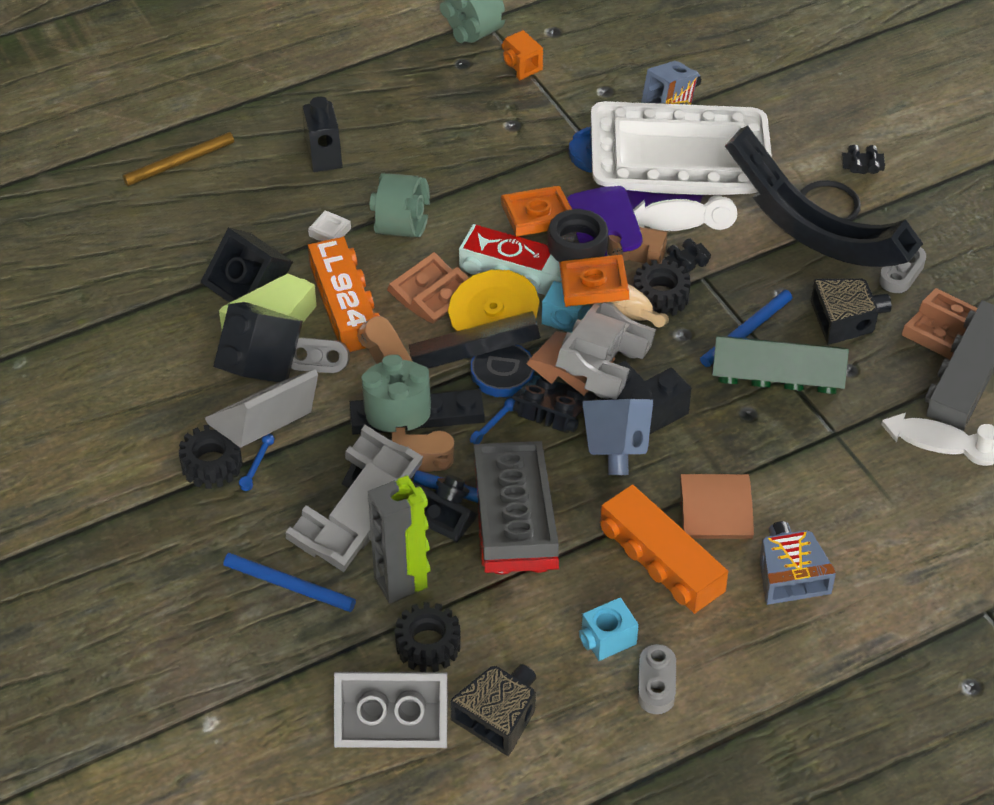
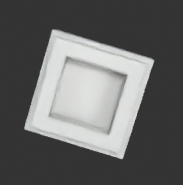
(329, 227)

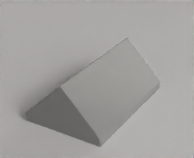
(266, 409)
(390, 709)

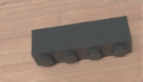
(967, 372)

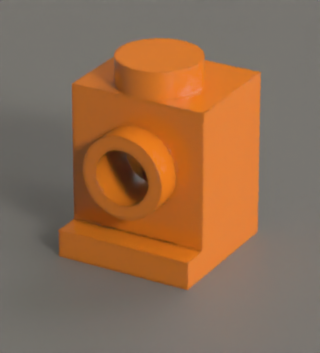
(523, 54)

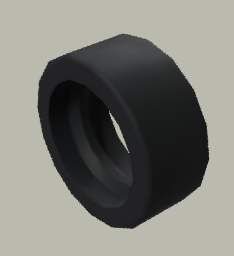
(577, 221)

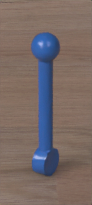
(477, 436)
(246, 482)

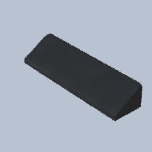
(475, 340)
(442, 515)

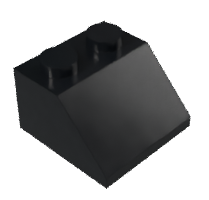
(243, 265)
(257, 342)

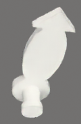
(687, 214)
(943, 437)

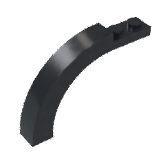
(811, 224)

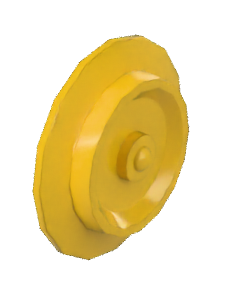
(490, 298)

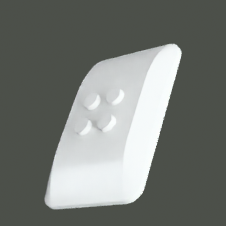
(672, 147)

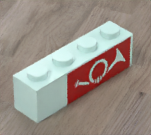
(495, 250)

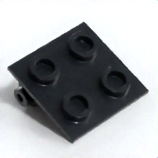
(558, 399)

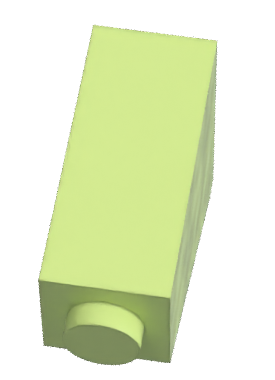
(284, 295)

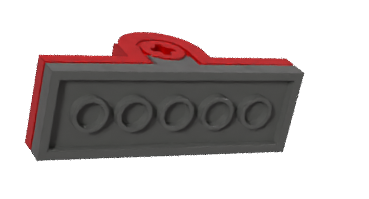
(515, 508)

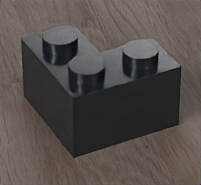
(667, 390)

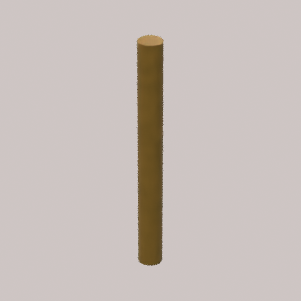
(178, 159)

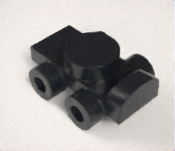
(863, 163)
(690, 256)

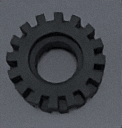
(666, 276)
(209, 471)
(424, 620)

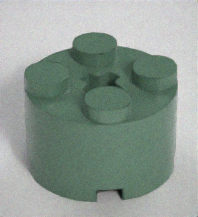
(473, 18)
(400, 205)
(396, 394)

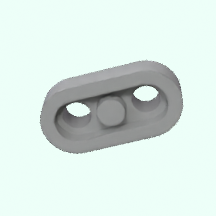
(900, 277)
(318, 353)
(657, 676)

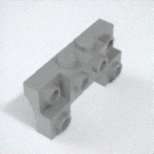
(597, 341)
(349, 523)

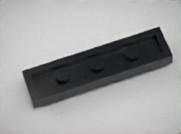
(446, 410)

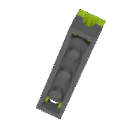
(399, 538)

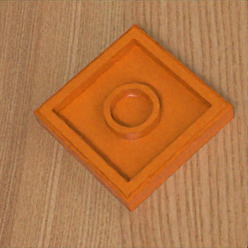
(534, 209)
(594, 280)

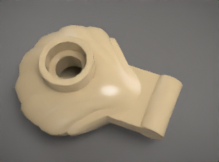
(640, 308)

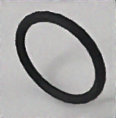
(852, 193)

